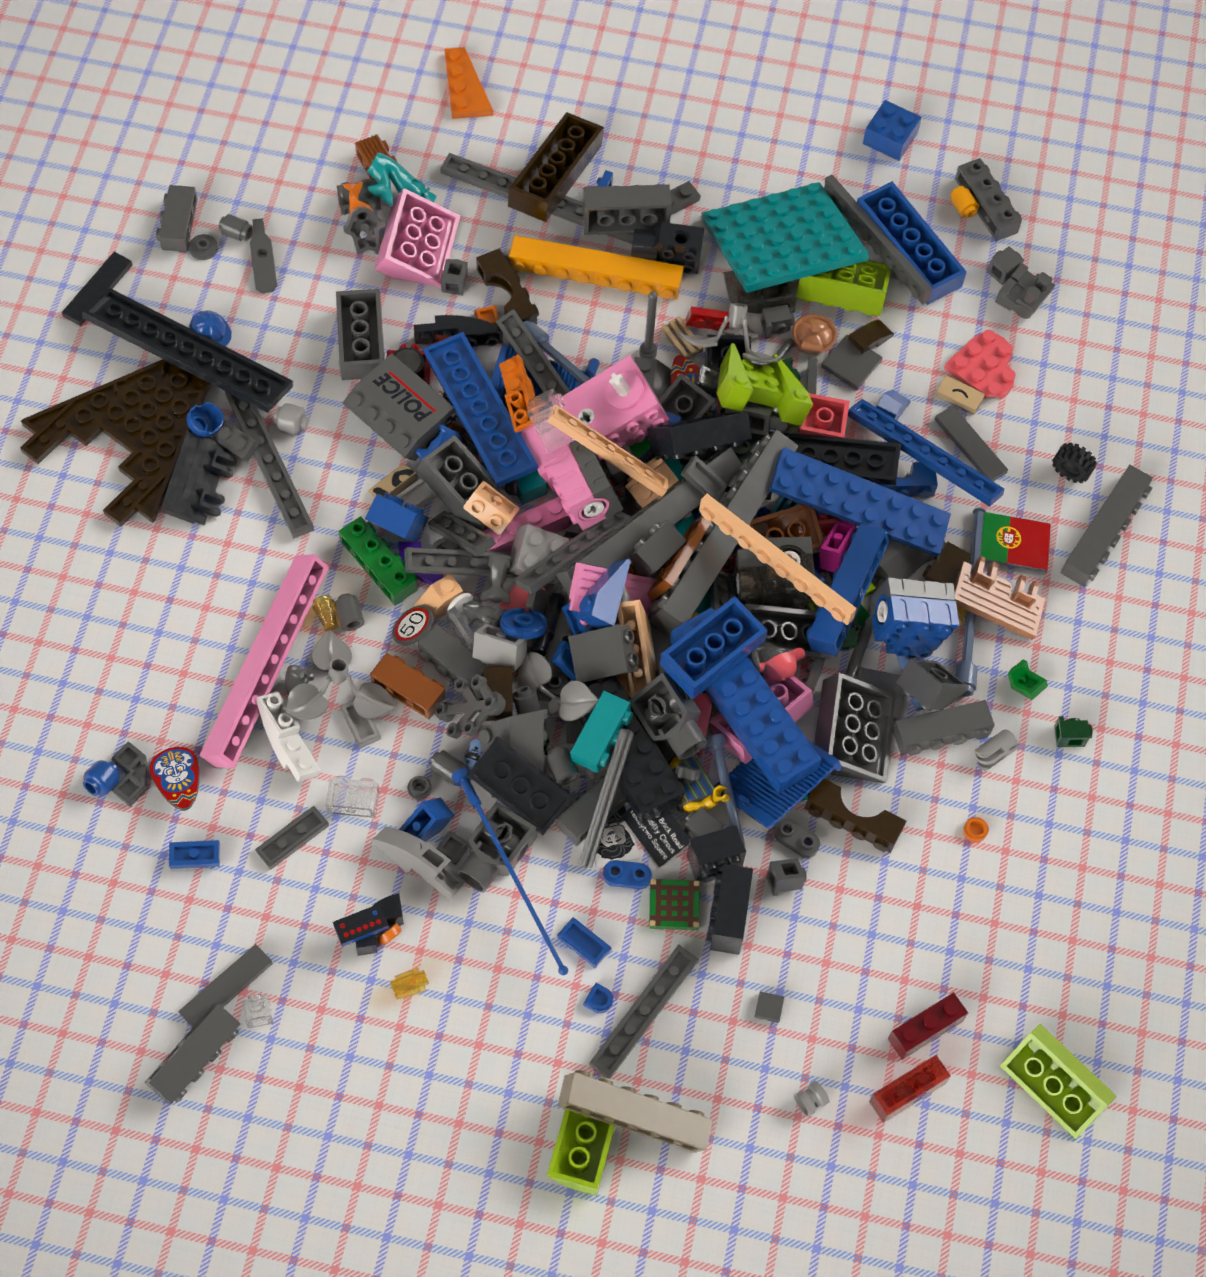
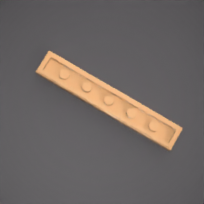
(608, 450)

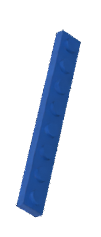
(926, 452)

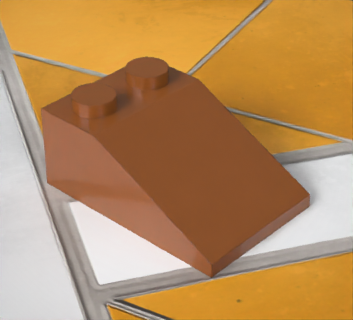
(791, 522)

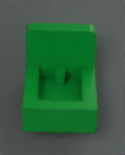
(1026, 681)

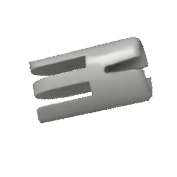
(996, 749)

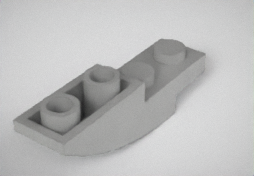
(420, 856)

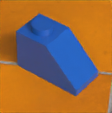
(428, 819)

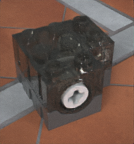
(761, 585)

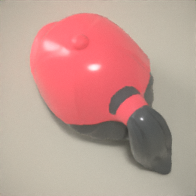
(776, 663)

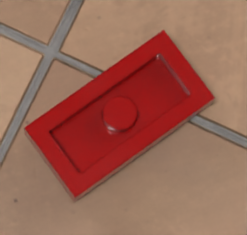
(706, 318)

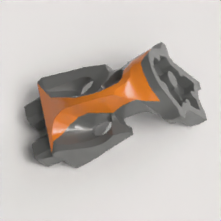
(362, 207)

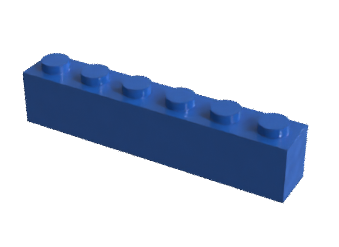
(851, 583)

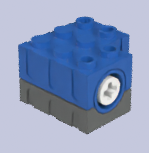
(913, 615)

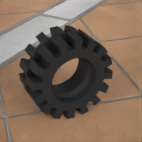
(1074, 462)

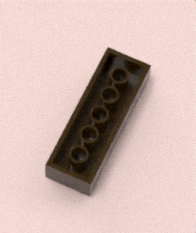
(555, 167)

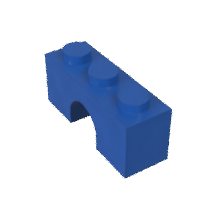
(920, 483)

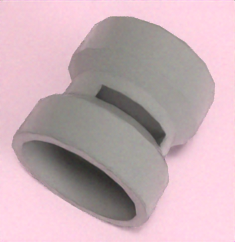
(811, 1098)

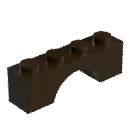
(496, 271)
(879, 830)

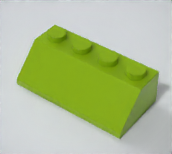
(1058, 1081)
(581, 1152)

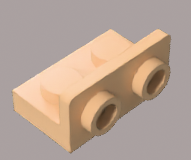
(643, 494)
(491, 507)

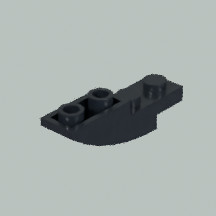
(476, 330)

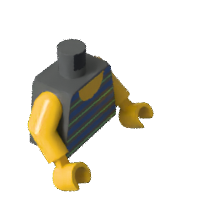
(701, 792)

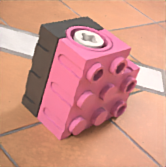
(582, 484)

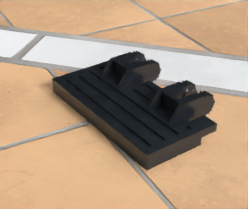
(193, 479)

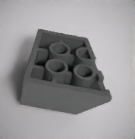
(901, 561)
(522, 733)

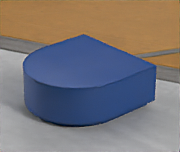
(599, 999)

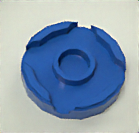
(523, 624)

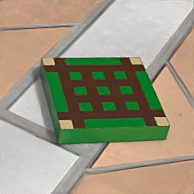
(674, 904)

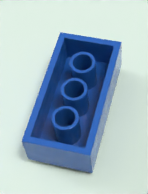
(713, 647)

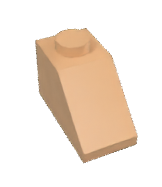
(440, 596)

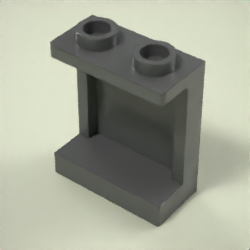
(603, 653)

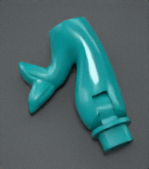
(386, 169)

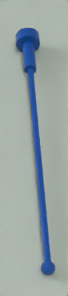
(461, 779)

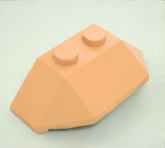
(633, 614)

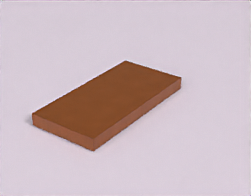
(679, 559)

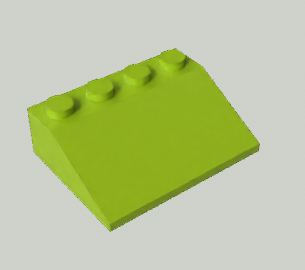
(852, 287)

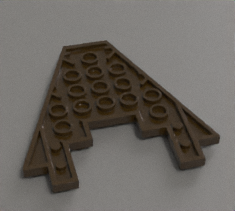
(141, 414)

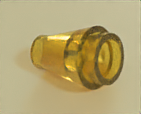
(325, 611)

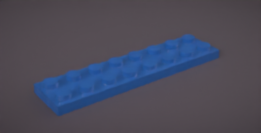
(480, 409)
(859, 501)

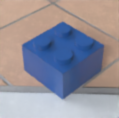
(892, 130)
(397, 518)

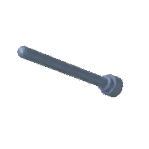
(716, 745)

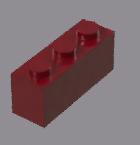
(927, 1025)

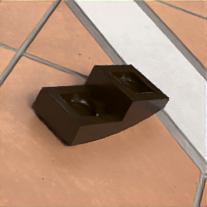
(869, 335)

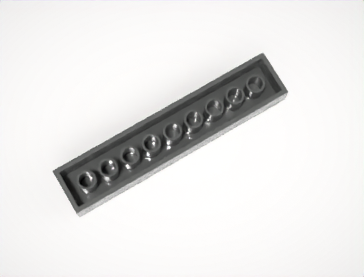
(744, 500)

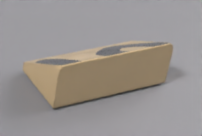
(395, 482)

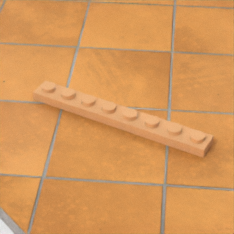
(777, 559)

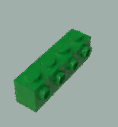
(378, 560)

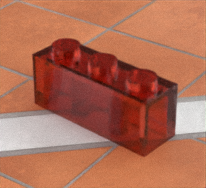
(909, 1088)

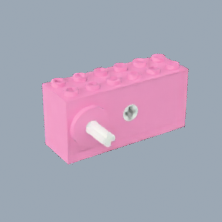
(613, 404)

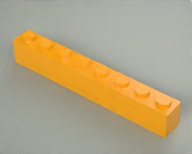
(596, 267)

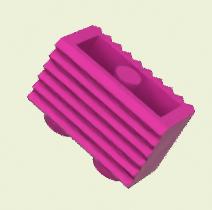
(835, 544)

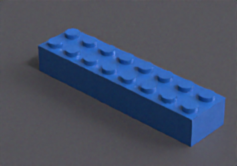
(759, 719)

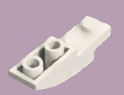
(284, 737)

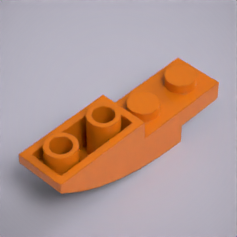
(519, 391)

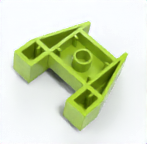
(762, 384)

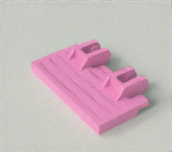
(586, 576)

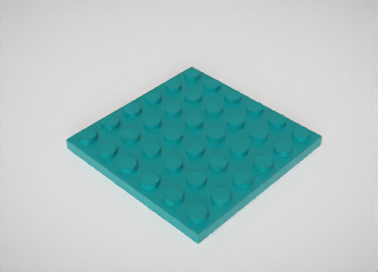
(784, 237)

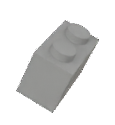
(497, 648)

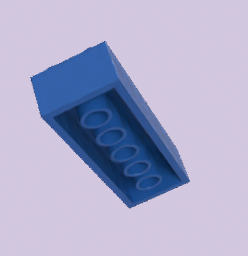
(914, 239)

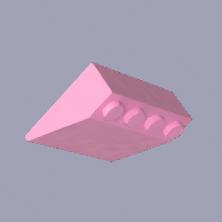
(417, 240)

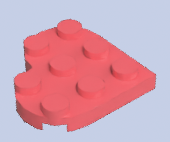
(984, 365)

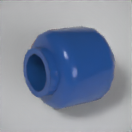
(101, 778)

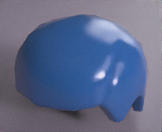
(205, 419)

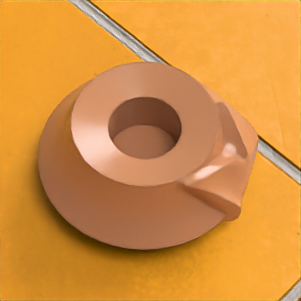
(814, 333)

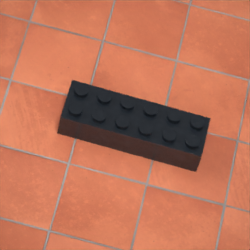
(646, 776)

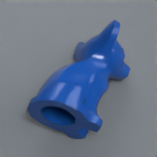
(444, 435)

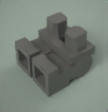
(1025, 291)

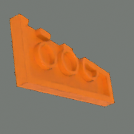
(465, 88)

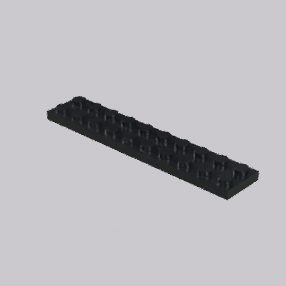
(188, 349)
(863, 458)

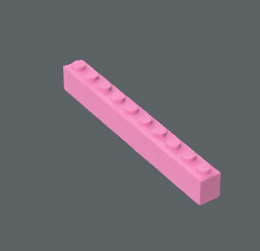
(264, 661)

